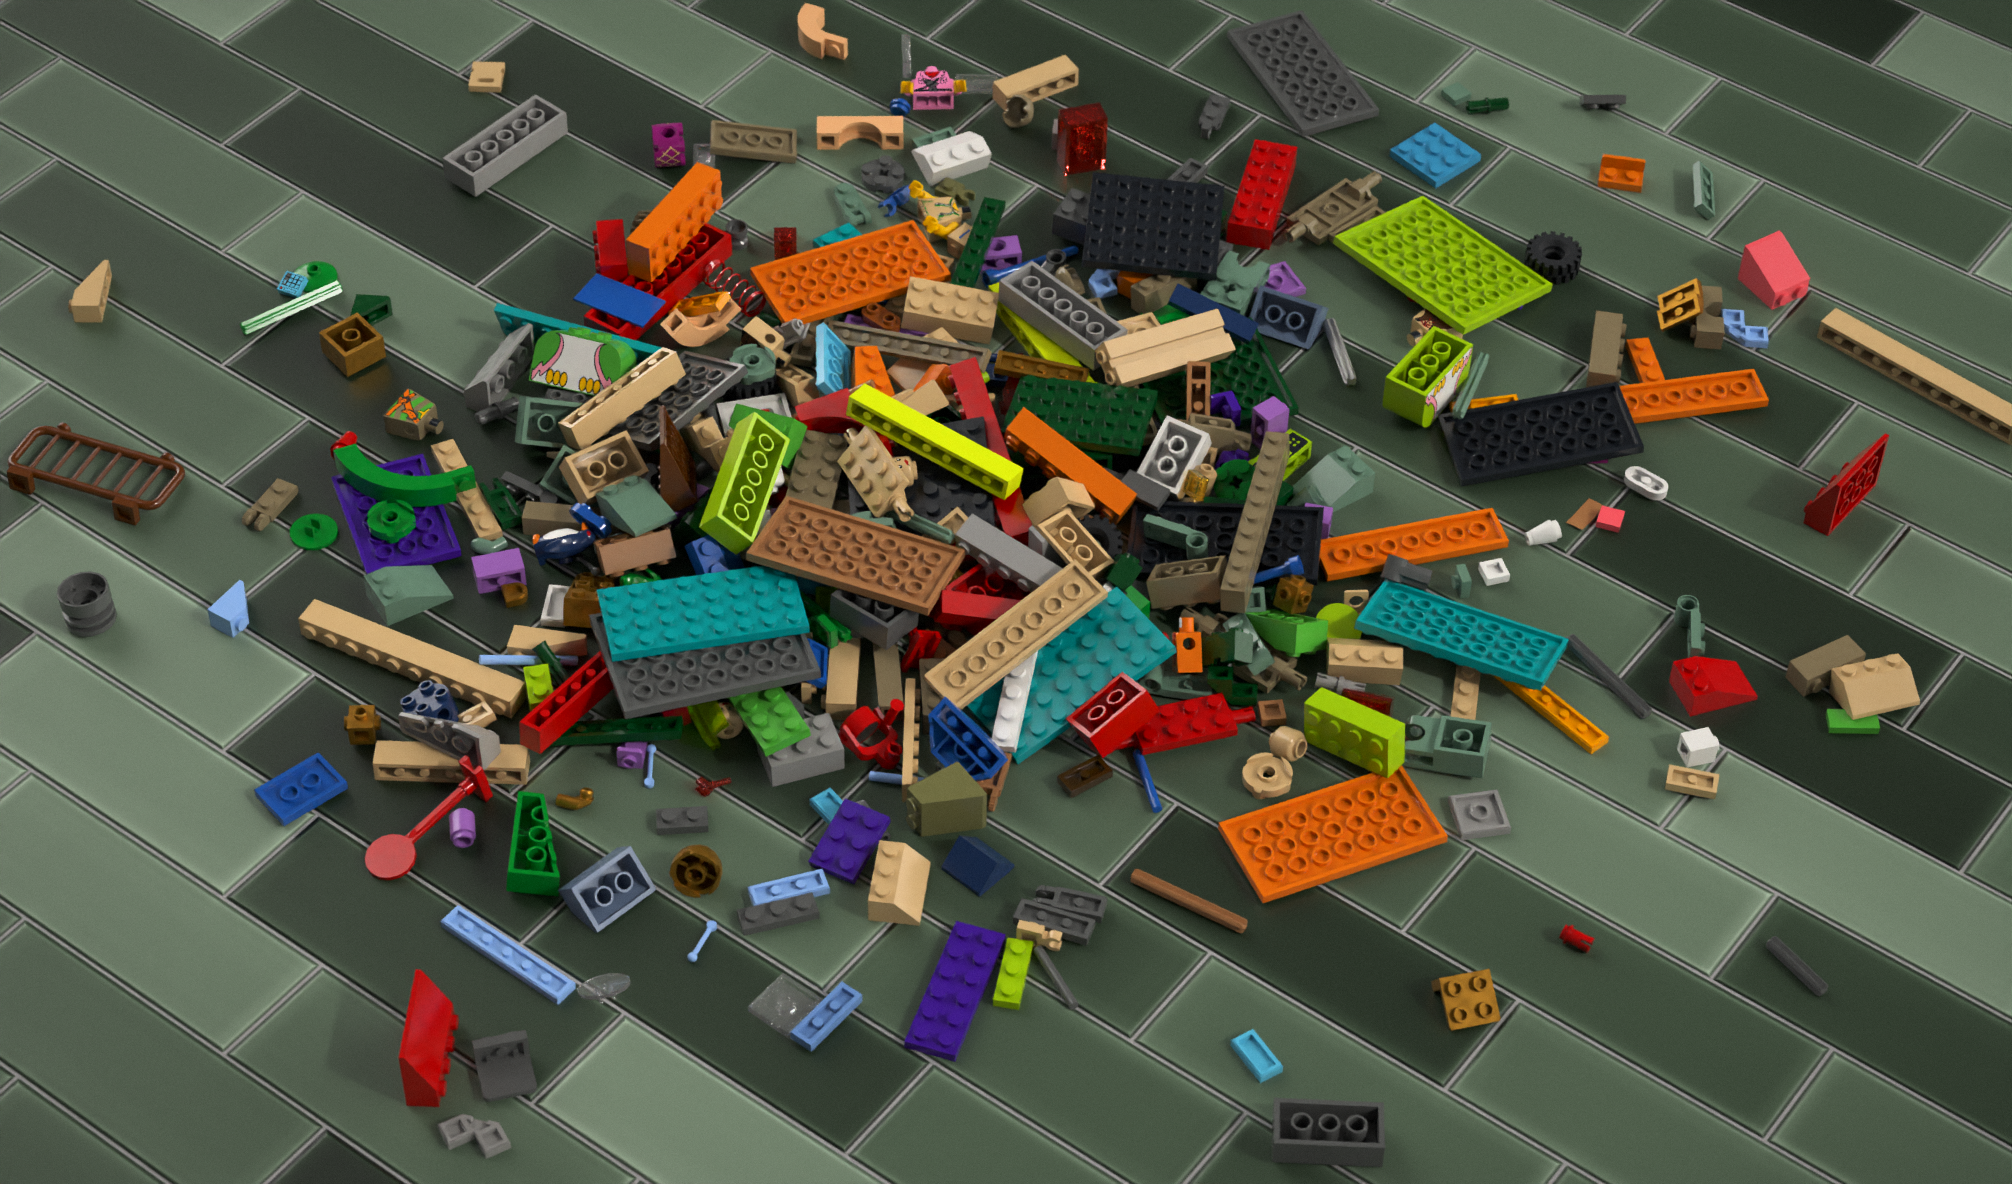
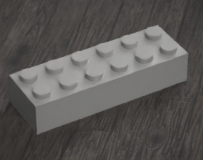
(505, 145)
(1058, 312)

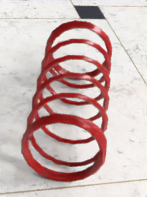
(757, 310)

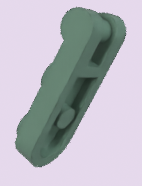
(851, 205)

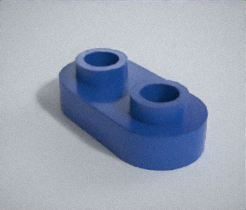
(597, 524)

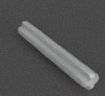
(1339, 351)

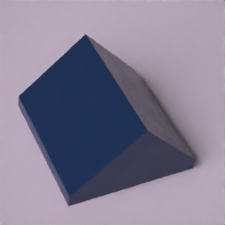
(975, 864)

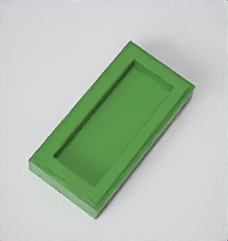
(1840, 722)

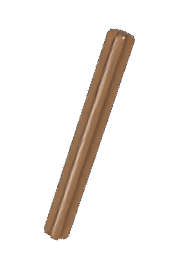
(1189, 901)

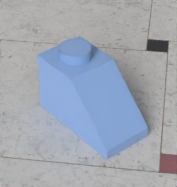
(230, 611)

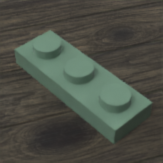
(1703, 190)

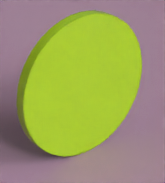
(1340, 621)

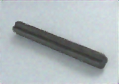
(1608, 676)

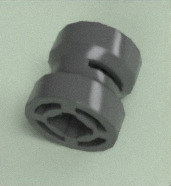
(738, 230)

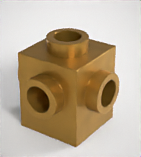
(1293, 594)
(362, 719)

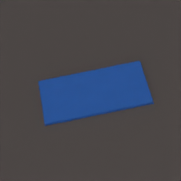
(619, 300)

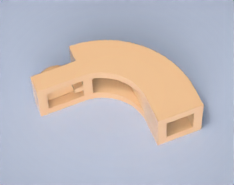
(814, 39)
(702, 328)

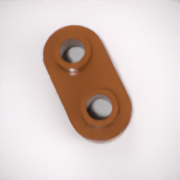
(880, 318)

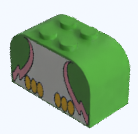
(580, 360)

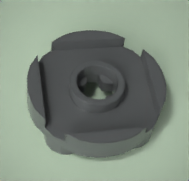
(873, 175)

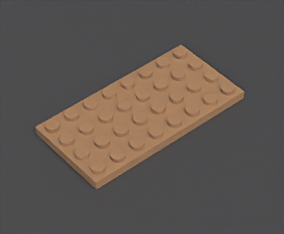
(856, 555)

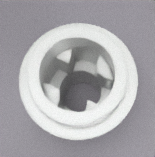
(1544, 533)

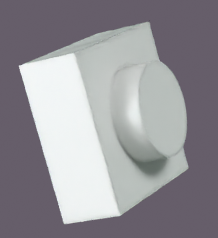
(1494, 571)

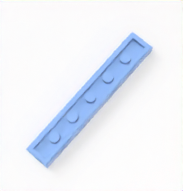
(508, 954)

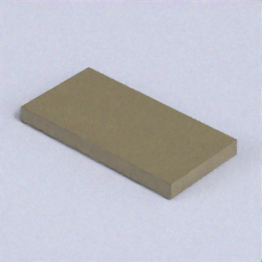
(753, 141)

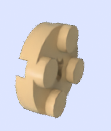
(1267, 787)

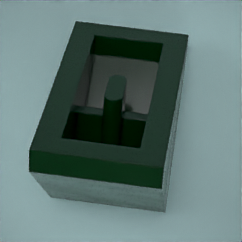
(372, 307)

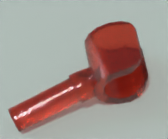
(705, 787)

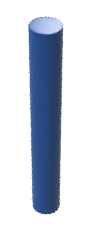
(1147, 781)

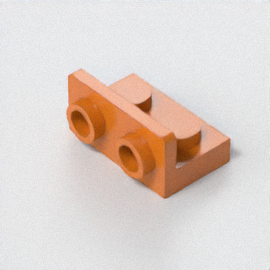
(1621, 173)

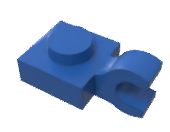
(898, 197)

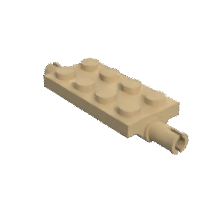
(875, 474)

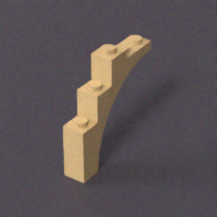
(706, 440)

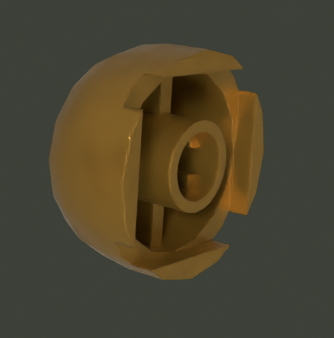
(696, 870)

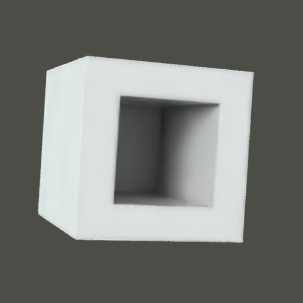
(1698, 747)

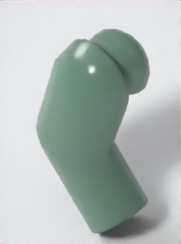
(486, 546)

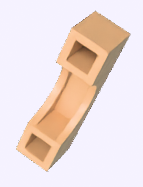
(836, 130)

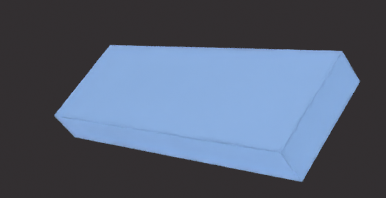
(789, 887)

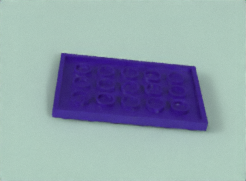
(426, 544)

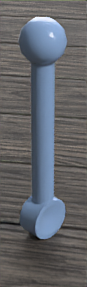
(649, 782)
(711, 927)

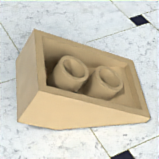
(908, 372)

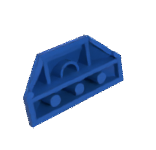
(960, 739)

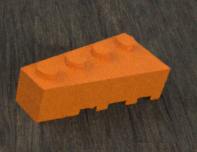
(869, 366)

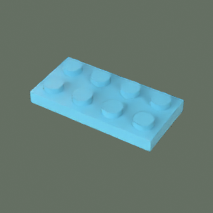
(832, 361)

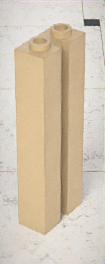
(1164, 349)

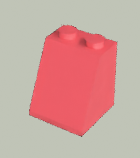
(1773, 271)

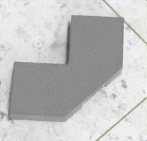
(464, 1128)

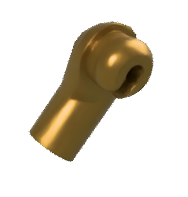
(578, 802)

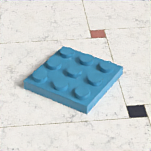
(1435, 155)

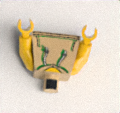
(938, 214)

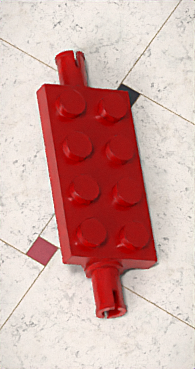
(1188, 724)

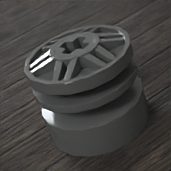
(86, 603)

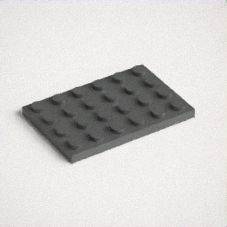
(703, 383)

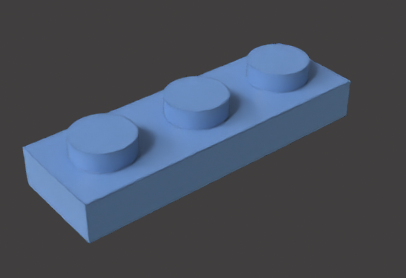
(826, 1016)

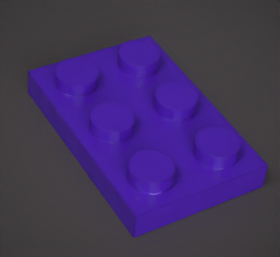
(849, 841)

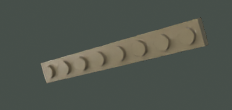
(909, 346)

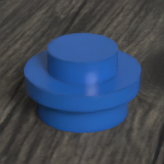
(899, 107)

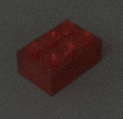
(1082, 138)

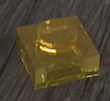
(1195, 485)

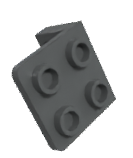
(504, 1066)

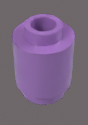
(462, 827)

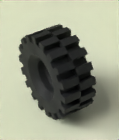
(1557, 247)
(756, 389)
(1104, 533)

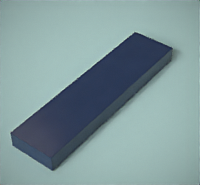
(1195, 303)

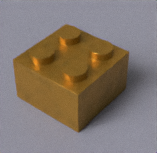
(352, 344)

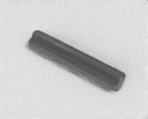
(1797, 966)

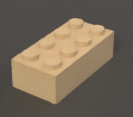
(958, 309)

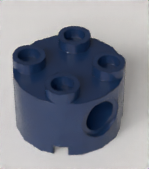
(431, 701)

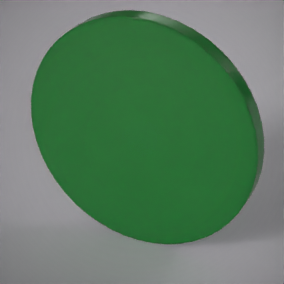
(313, 531)

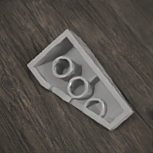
(453, 738)

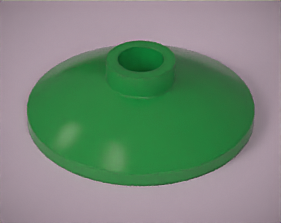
(317, 273)

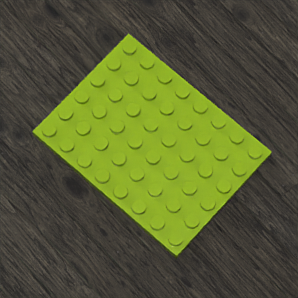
(1442, 264)

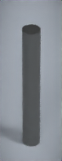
(1056, 978)

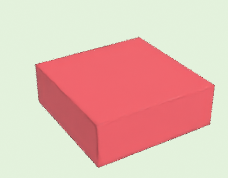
(1610, 519)

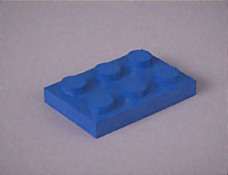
(301, 789)

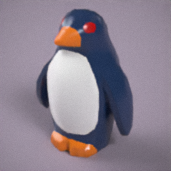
(562, 544)

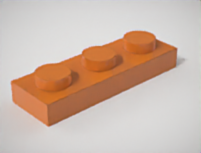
(1644, 360)

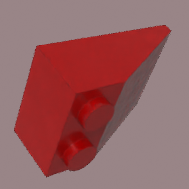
(1709, 684)

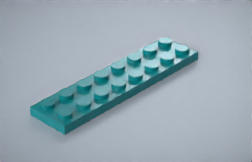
(514, 318)

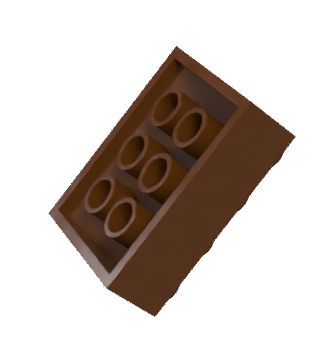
(676, 466)

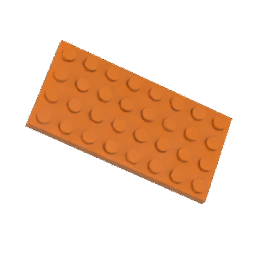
(848, 273)
(1331, 833)

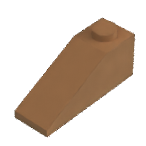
(1197, 388)

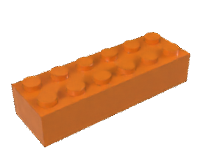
(674, 222)
(1062, 459)

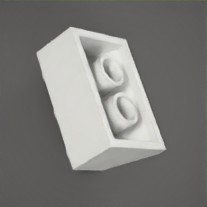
(952, 157)

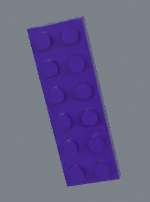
(955, 991)

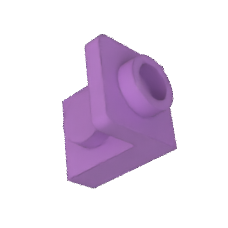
(632, 754)

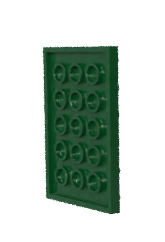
(1087, 413)

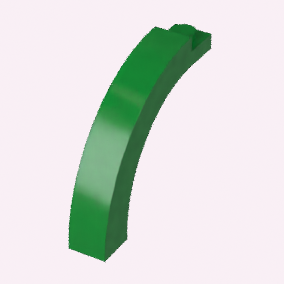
(390, 486)

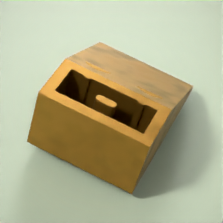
(582, 598)

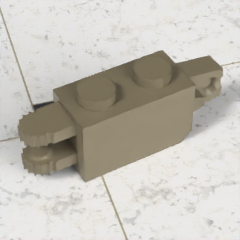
(1221, 432)

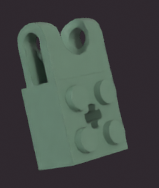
(1237, 285)
(1448, 745)

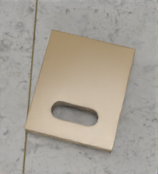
(487, 77)

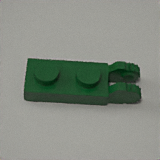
(502, 504)

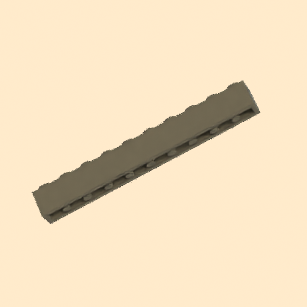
(1255, 522)

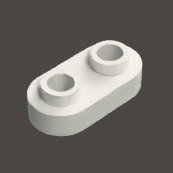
(1646, 483)

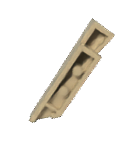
(924, 400)

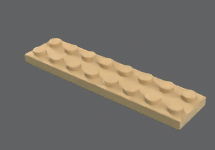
(1016, 635)

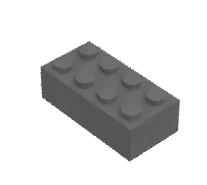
(1328, 1132)

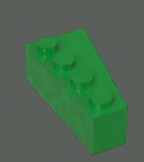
(532, 854)

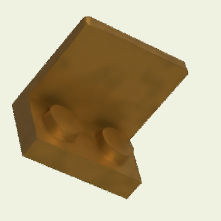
(1468, 999)

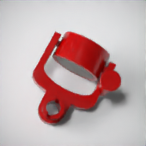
(863, 724)

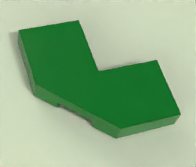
(823, 630)

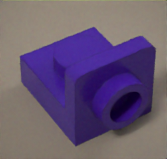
(1227, 405)

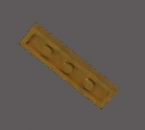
(1021, 365)

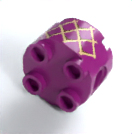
(668, 145)

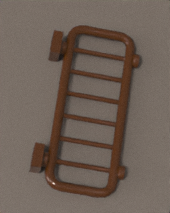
(124, 507)

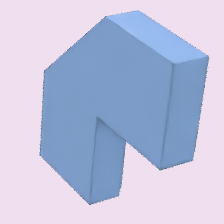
(1102, 283)
(1746, 335)

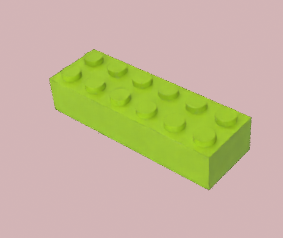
(744, 483)

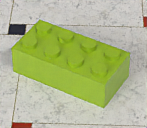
(1354, 732)

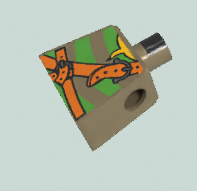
(412, 417)

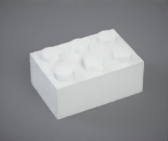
(1173, 453)

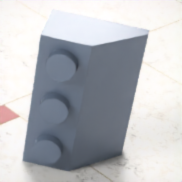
(1287, 317)
(608, 888)

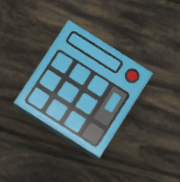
(292, 284)

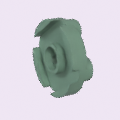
(763, 360)

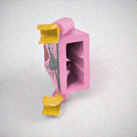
(933, 89)

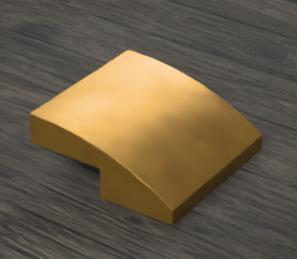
(1680, 304)

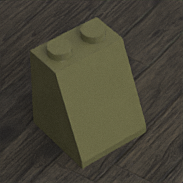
(946, 803)

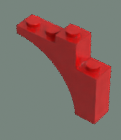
(829, 416)

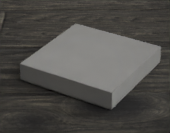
(1479, 814)

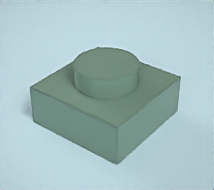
(1461, 581)

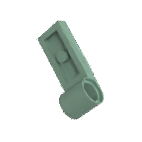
(1177, 535)
(1688, 616)
(1261, 656)
(1175, 684)

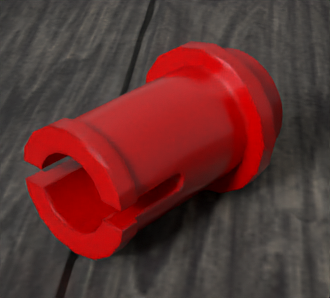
(1574, 937)

